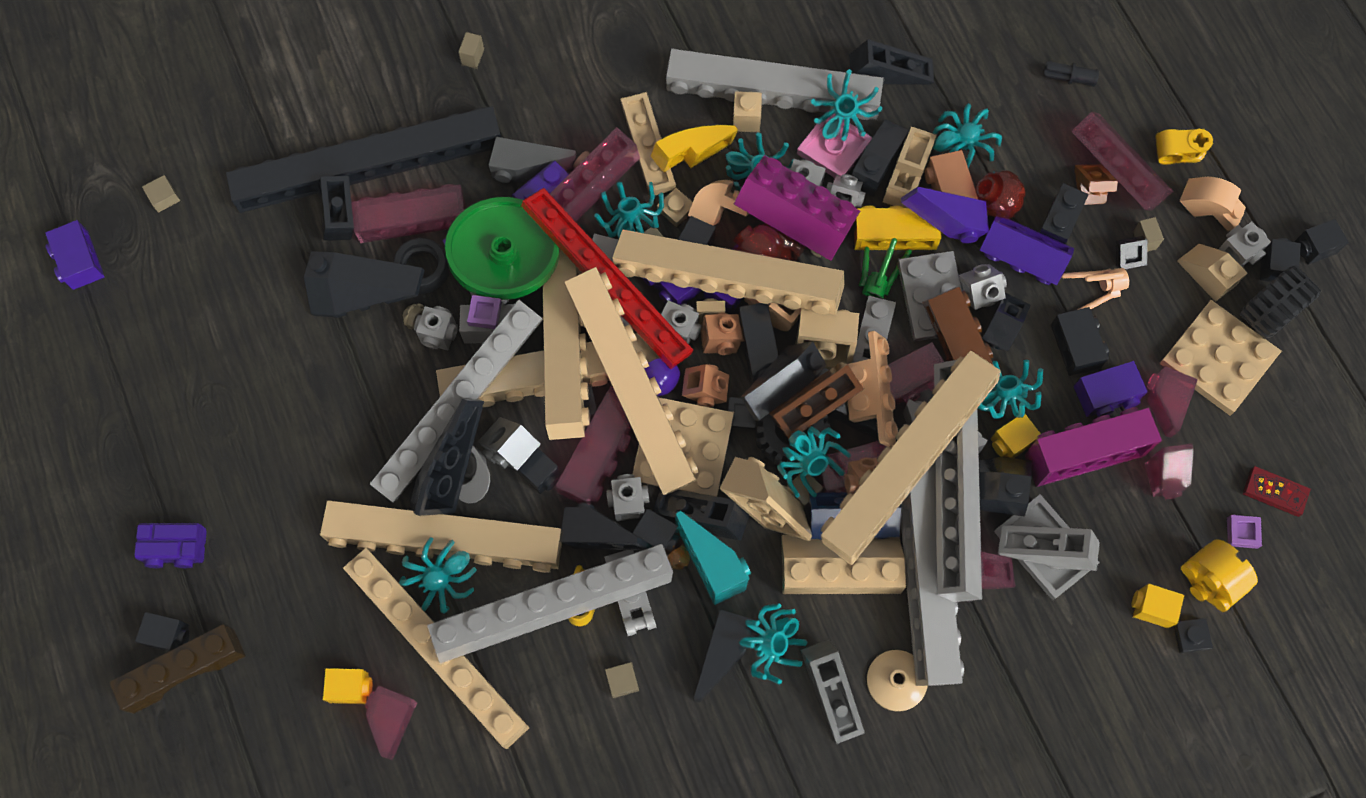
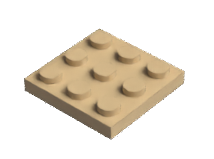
(1222, 356)
(706, 437)

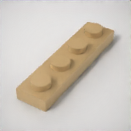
(645, 135)

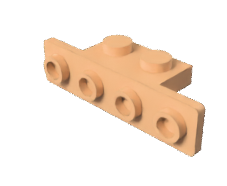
(876, 397)

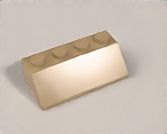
(816, 569)

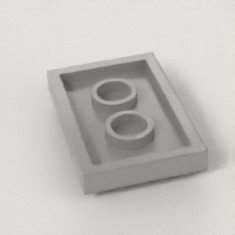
(923, 279)
(1050, 578)

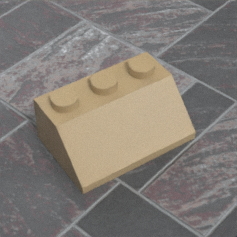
(765, 498)

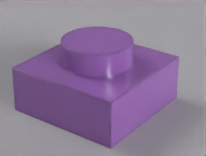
(484, 312)
(1244, 531)

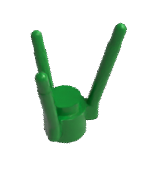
(877, 284)

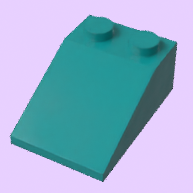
(715, 562)

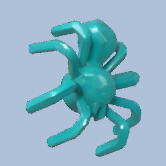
(845, 108)
(966, 134)
(741, 163)
(630, 212)
(1011, 390)
(811, 459)
(438, 575)
(772, 641)

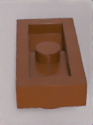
(1095, 181)

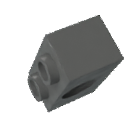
(508, 444)

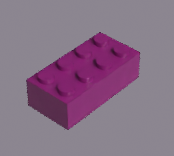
(797, 207)
(1092, 446)

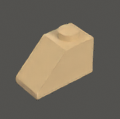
(1213, 270)

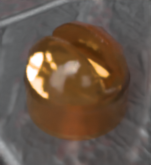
(679, 558)

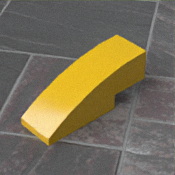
(692, 145)

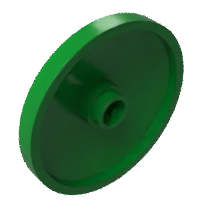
(499, 250)

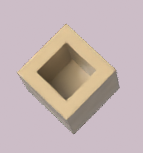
(747, 111)

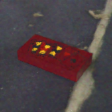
(1276, 491)

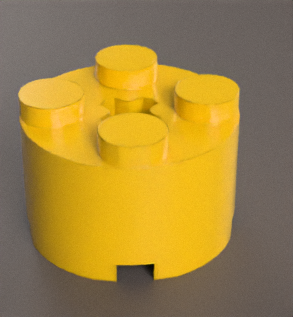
(1219, 575)

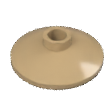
(885, 690)

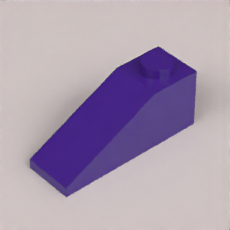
(950, 213)

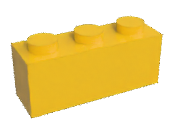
(878, 226)

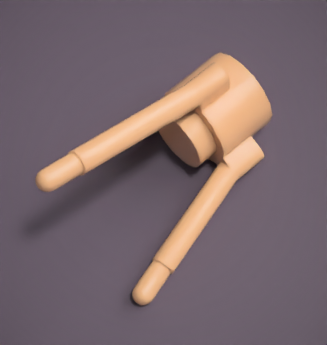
(1109, 281)

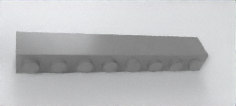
(779, 83)
(468, 384)
(958, 510)
(550, 603)
(931, 616)

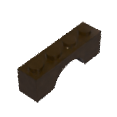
(152, 680)

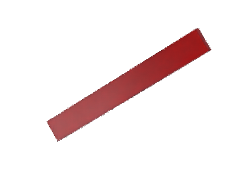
(587, 255)

